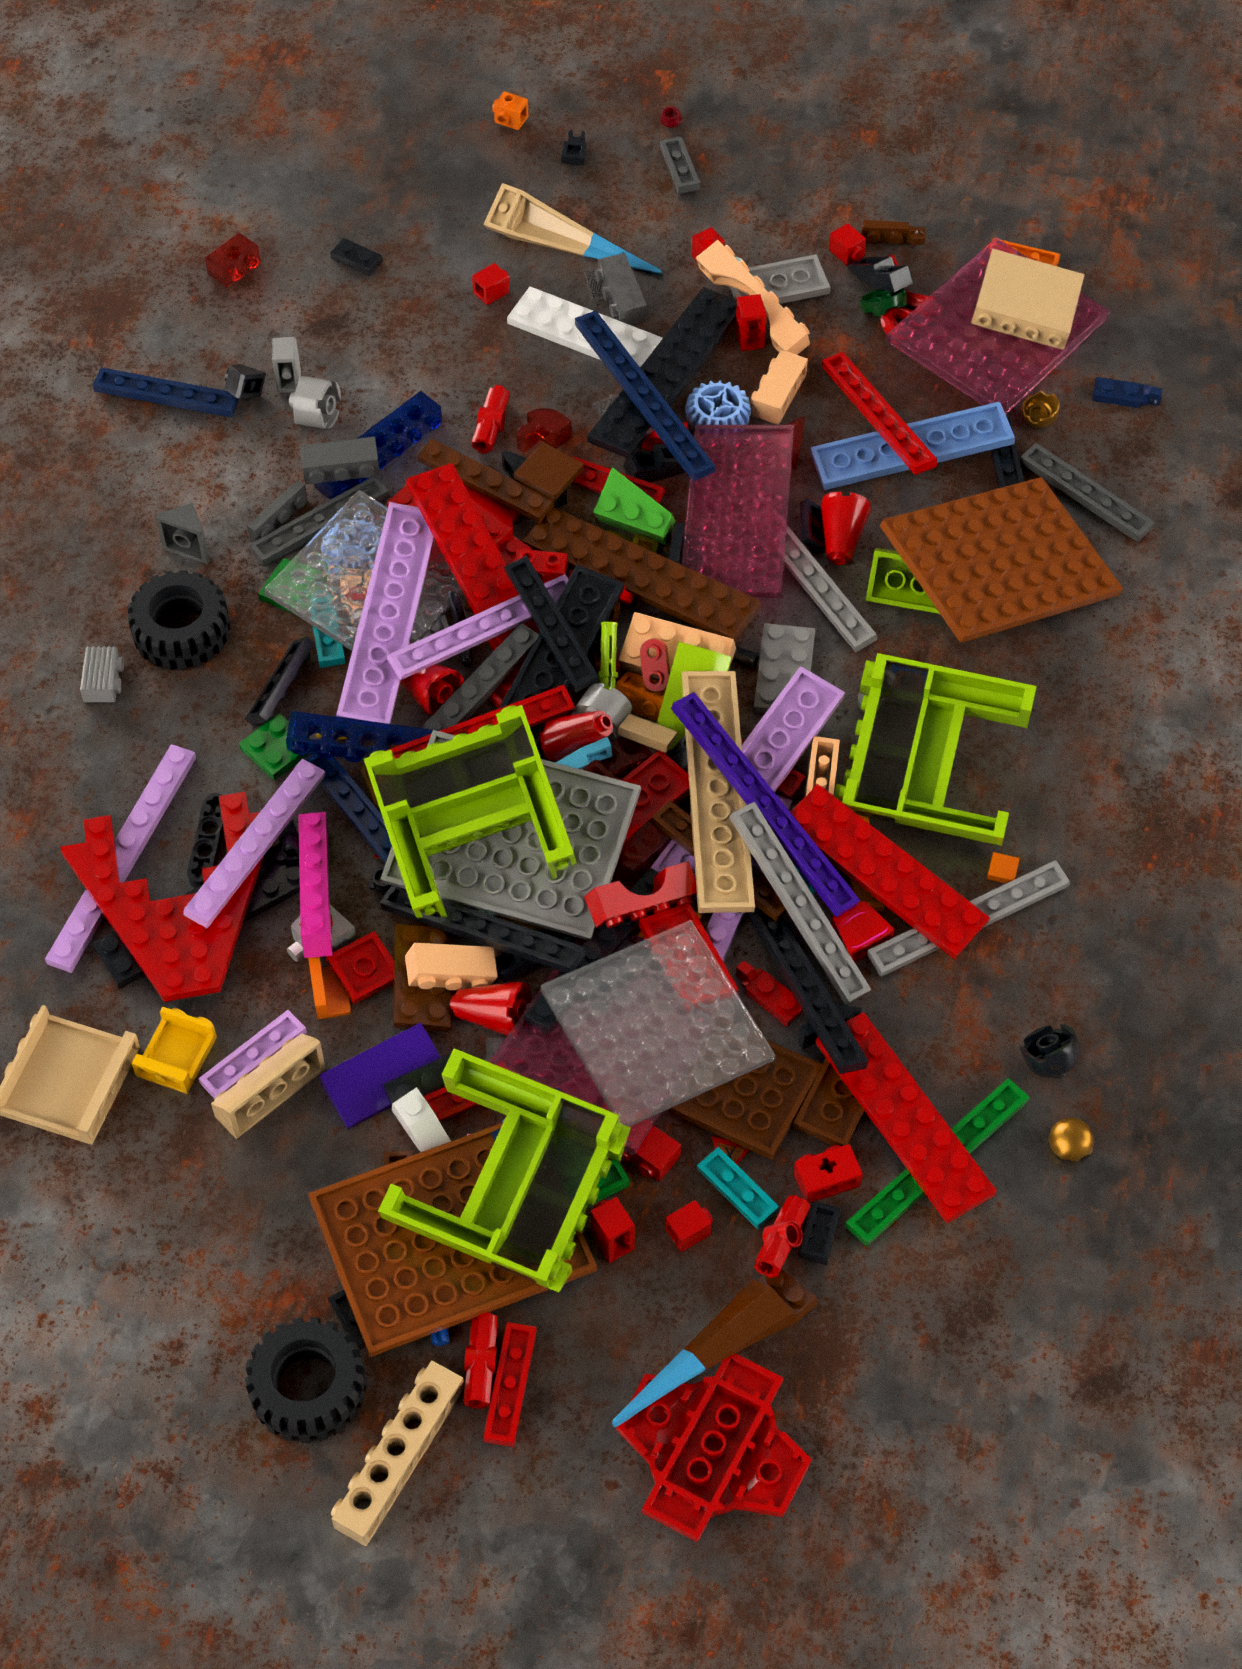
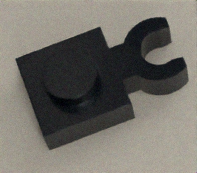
(574, 149)

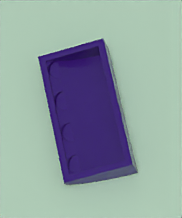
(357, 1083)

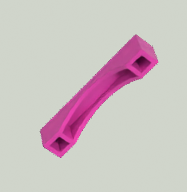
(314, 885)

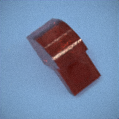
(545, 426)

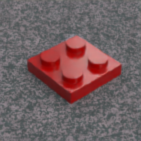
(363, 967)

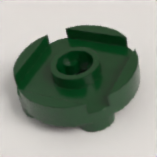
(879, 301)

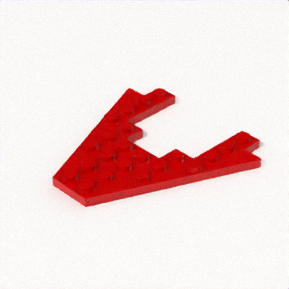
(169, 947)

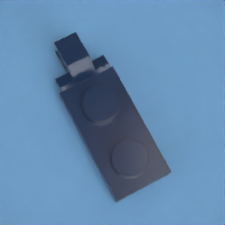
(1125, 393)

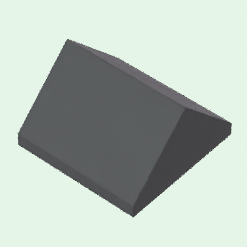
(183, 533)

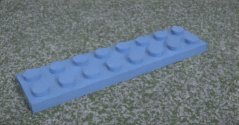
(945, 436)

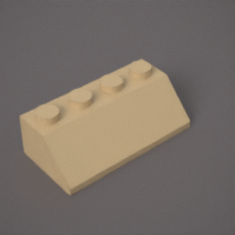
(269, 1084)

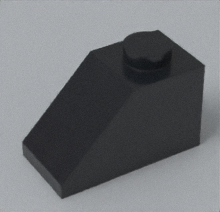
(244, 381)

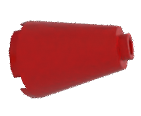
(843, 524)
(433, 686)
(572, 732)
(492, 1006)

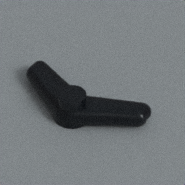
(458, 615)

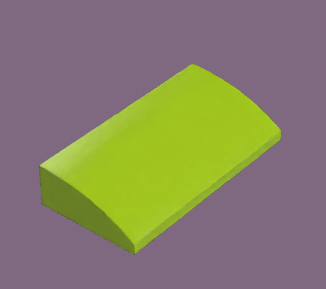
(687, 659)

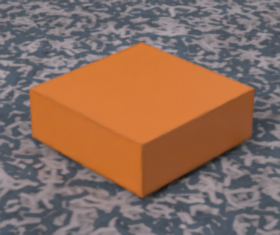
(1003, 868)

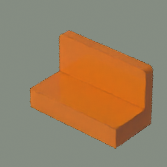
(328, 993)

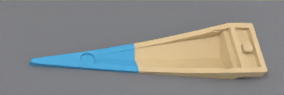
(531, 221)

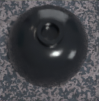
(1051, 1051)

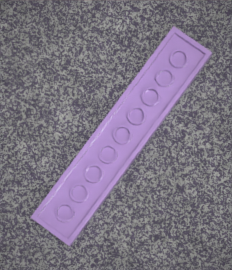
(387, 615)
(778, 740)

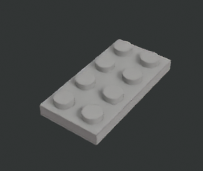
(791, 279)
(781, 655)

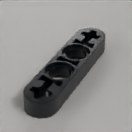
(206, 840)

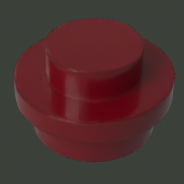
(670, 117)

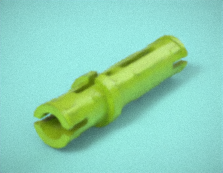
(608, 655)

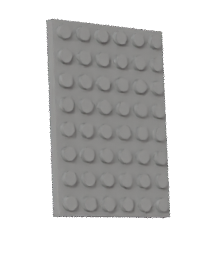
(509, 870)

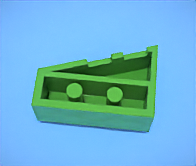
(633, 510)

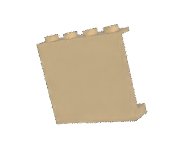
(1028, 299)
(66, 1076)

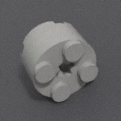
(315, 402)
(611, 702)

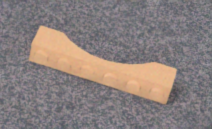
(724, 269)

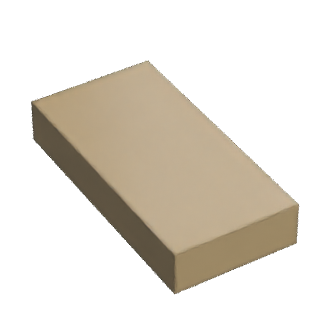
(647, 733)

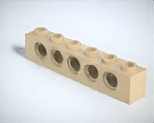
(363, 1523)

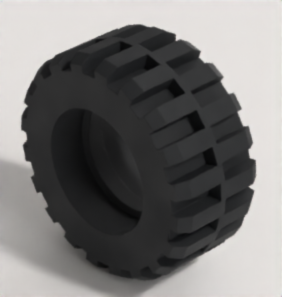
(182, 645)
(293, 1344)

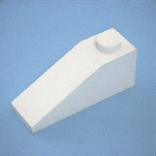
(419, 1121)

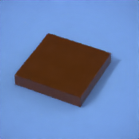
(548, 471)

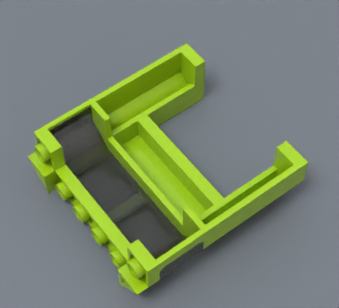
(912, 741)
(464, 794)
(533, 1181)

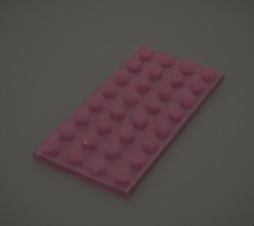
(742, 509)

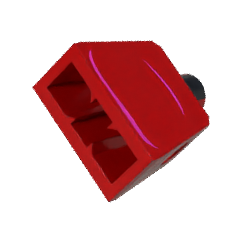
(861, 930)

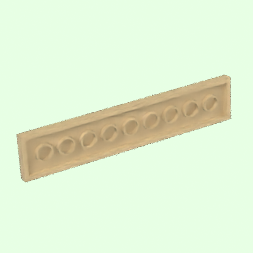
(720, 853)

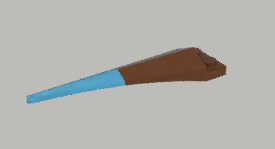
(752, 1315)

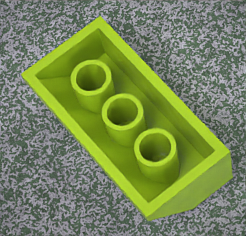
(895, 584)

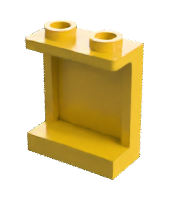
(176, 1050)

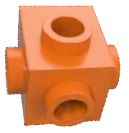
(510, 110)

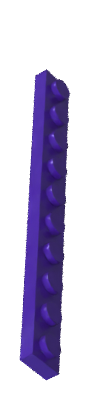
(753, 788)

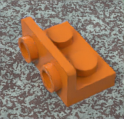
(644, 701)

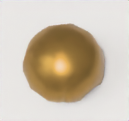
(1040, 409)
(1071, 1139)

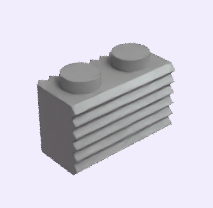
(286, 364)
(101, 674)

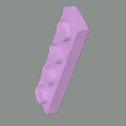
(251, 1053)

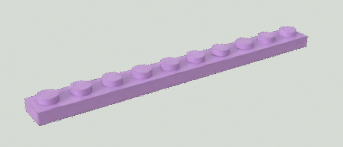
(129, 845)

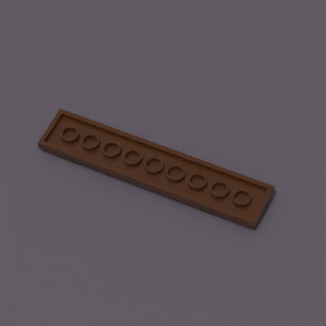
(646, 574)

